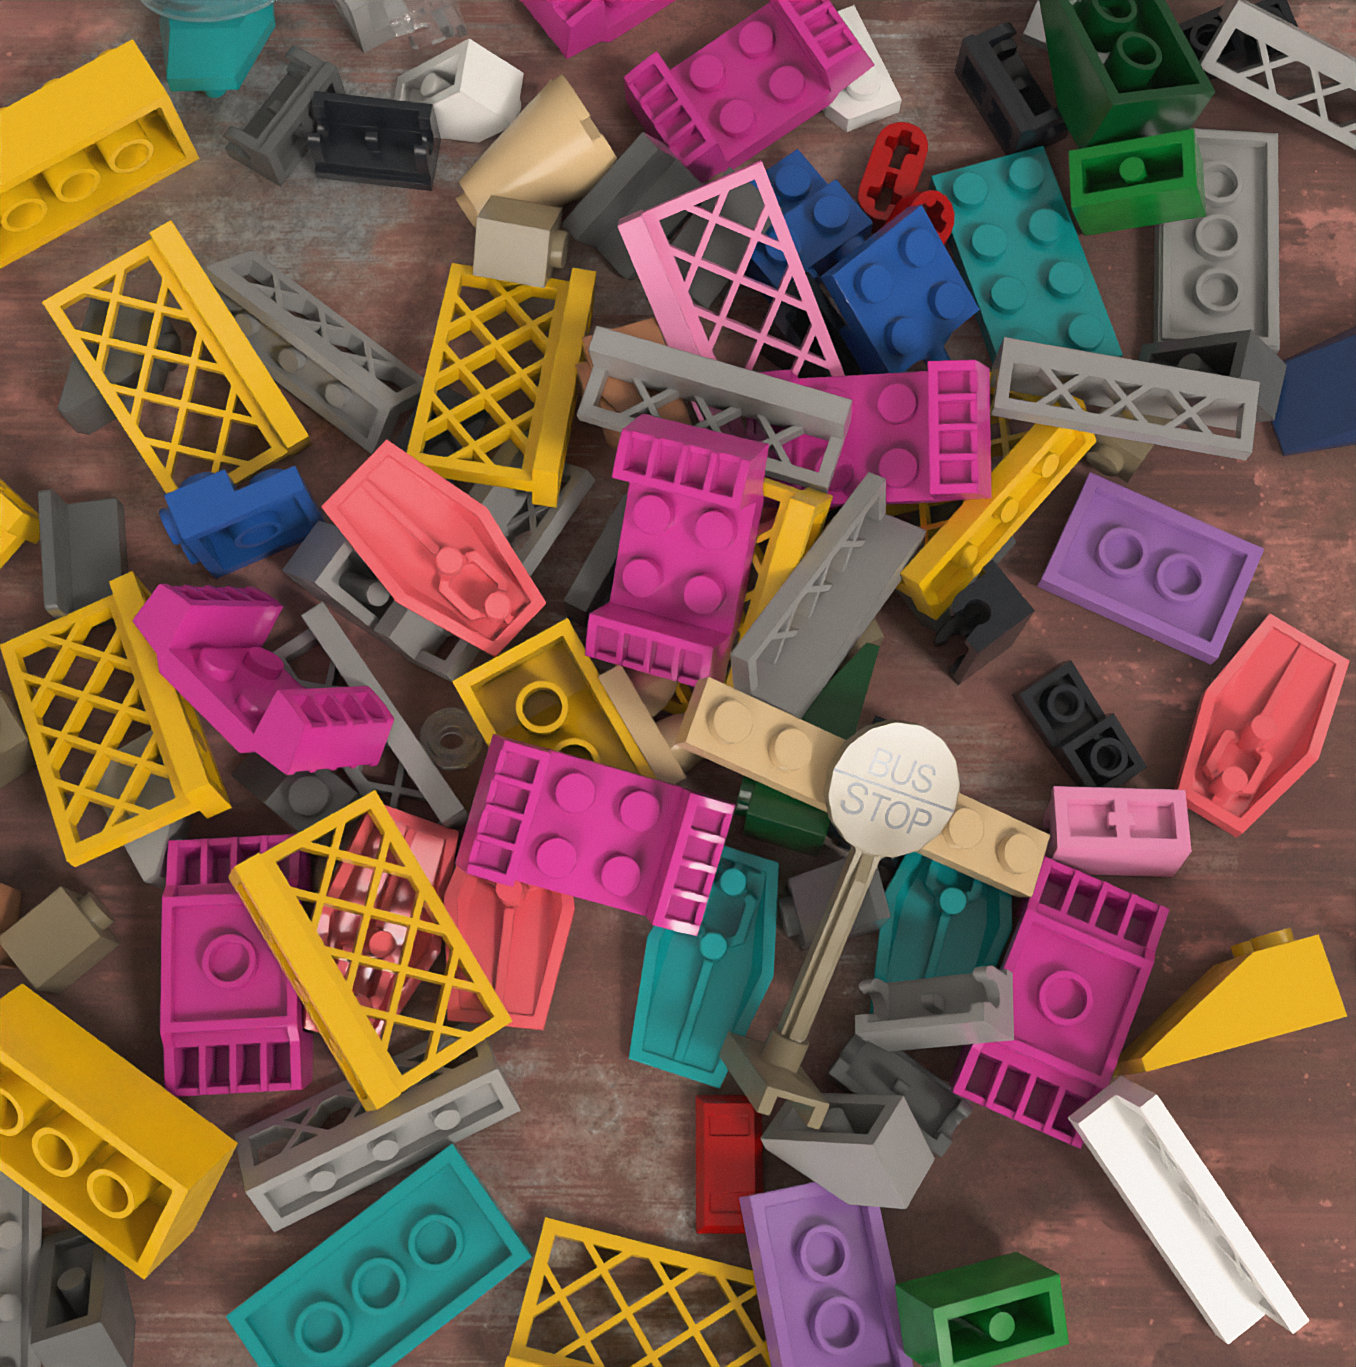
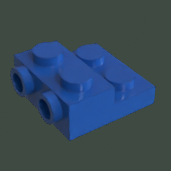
(820, 220)
(237, 526)

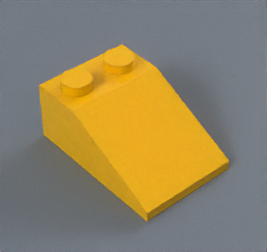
(551, 699)
(1259, 994)

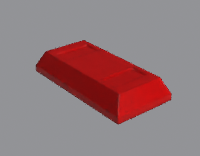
(726, 1161)

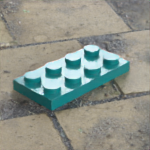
(1023, 256)
(386, 1274)

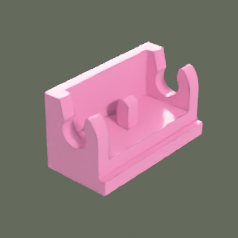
(1118, 830)

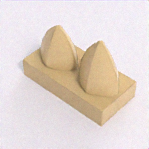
(638, 699)

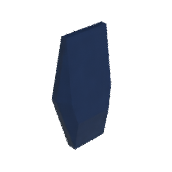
(1318, 397)

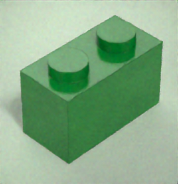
(1137, 182)
(982, 1313)

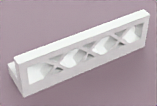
(1184, 1210)

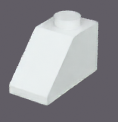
(469, 90)

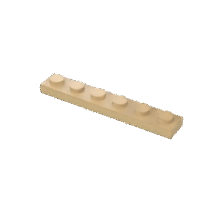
(796, 759)

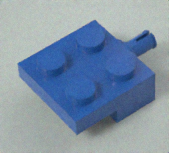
(899, 296)

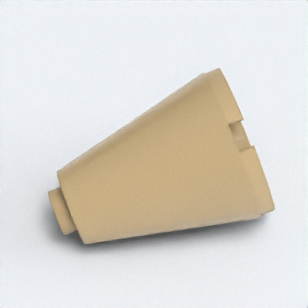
(542, 157)

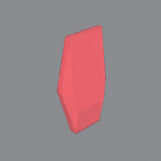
(435, 549)
(1260, 725)
(435, 852)
(517, 942)

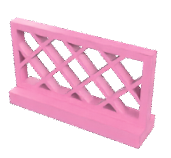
(670, 293)

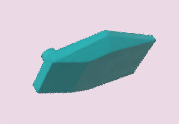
(213, 54)
(939, 923)
(712, 981)

